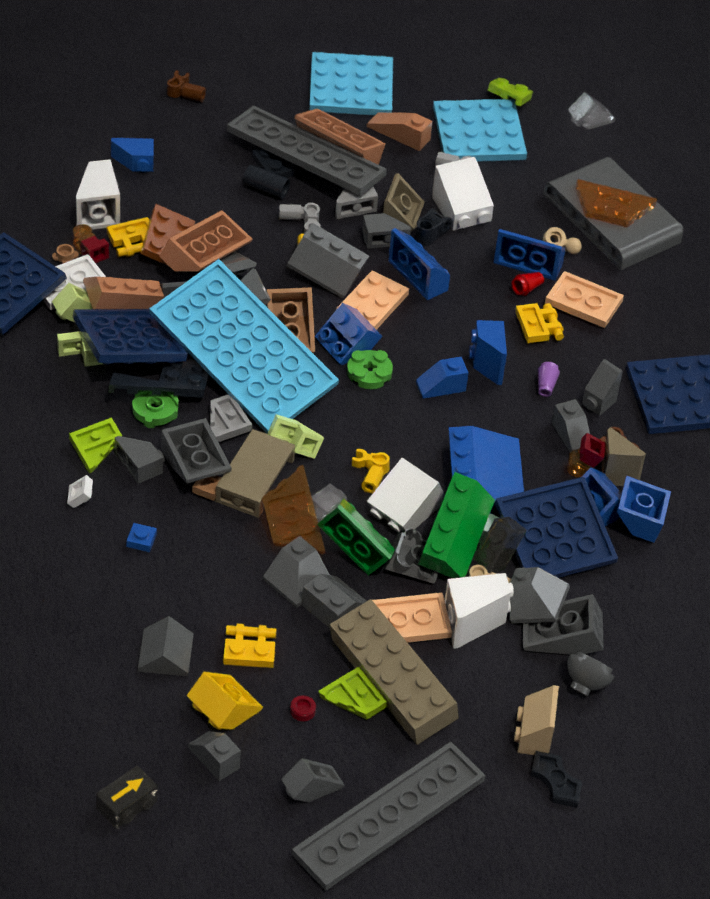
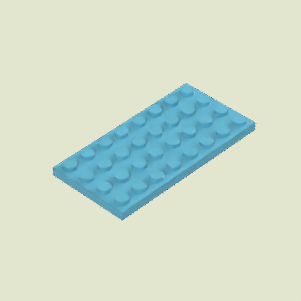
(243, 346)

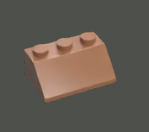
(122, 293)

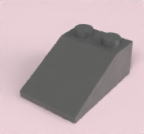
(194, 451)
(576, 629)

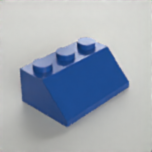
(528, 254)
(417, 265)

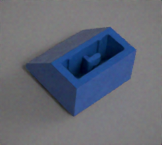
(347, 332)

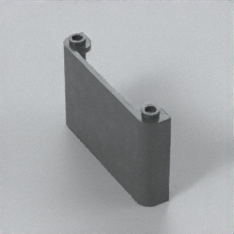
(622, 245)

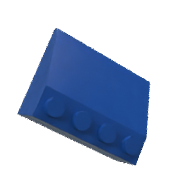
(488, 458)

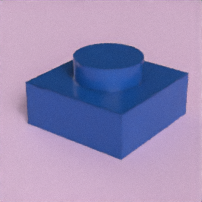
(141, 537)

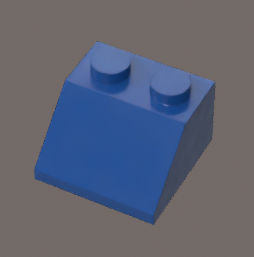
(489, 349)
(604, 494)
(643, 508)

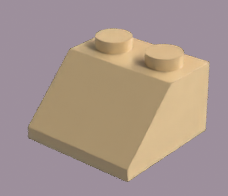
(537, 721)

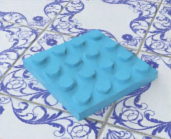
(351, 83)
(480, 129)

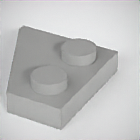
(228, 418)

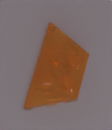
(612, 204)
(292, 512)

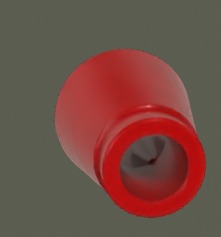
(525, 283)

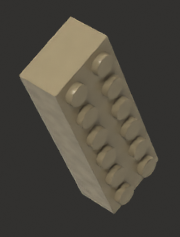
(396, 671)

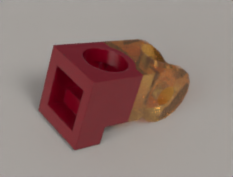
(88, 243)
(587, 456)

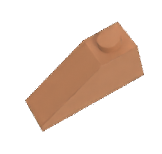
(404, 127)

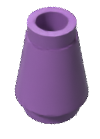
(547, 378)

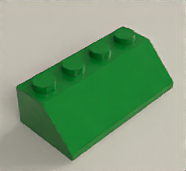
(457, 527)

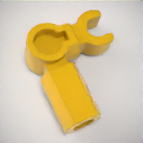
(376, 463)

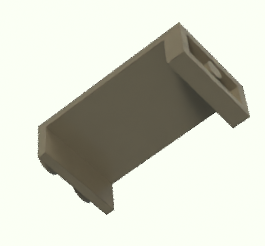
(254, 472)

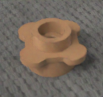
(65, 253)

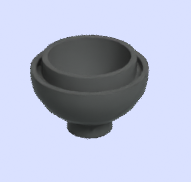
(588, 673)

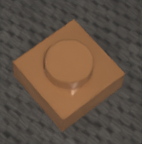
(206, 487)

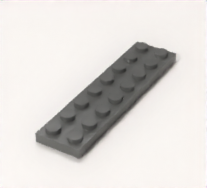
(307, 150)
(387, 815)

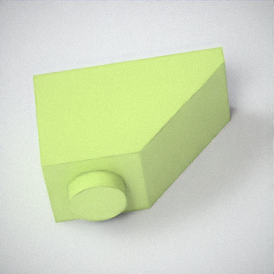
(71, 298)

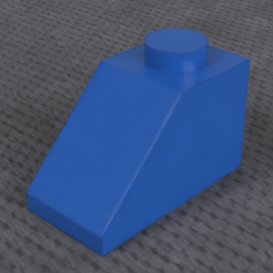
(133, 153)
(443, 378)

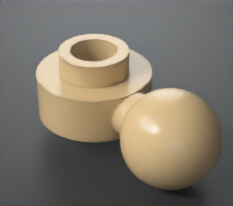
(571, 245)

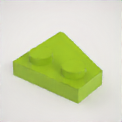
(505, 90)
(95, 442)
(355, 694)

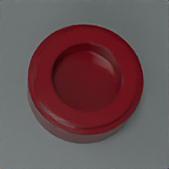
(303, 708)

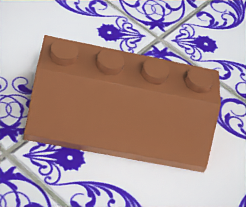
(341, 134)
(204, 243)

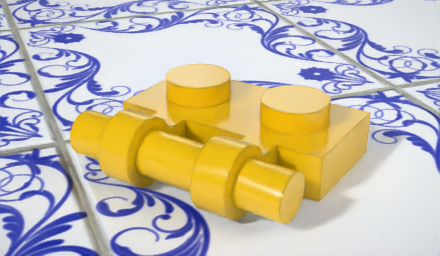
(128, 233)
(533, 324)
(249, 652)

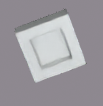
(80, 491)

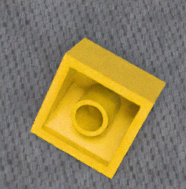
(223, 700)

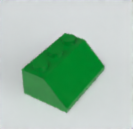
(356, 537)

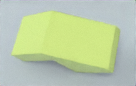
(73, 344)
(305, 440)

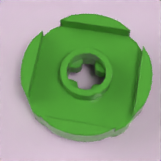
(362, 360)
(151, 415)

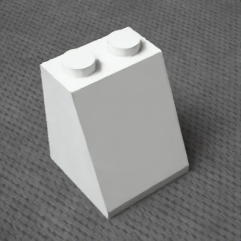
(462, 193)
(98, 196)
(406, 497)
(477, 605)

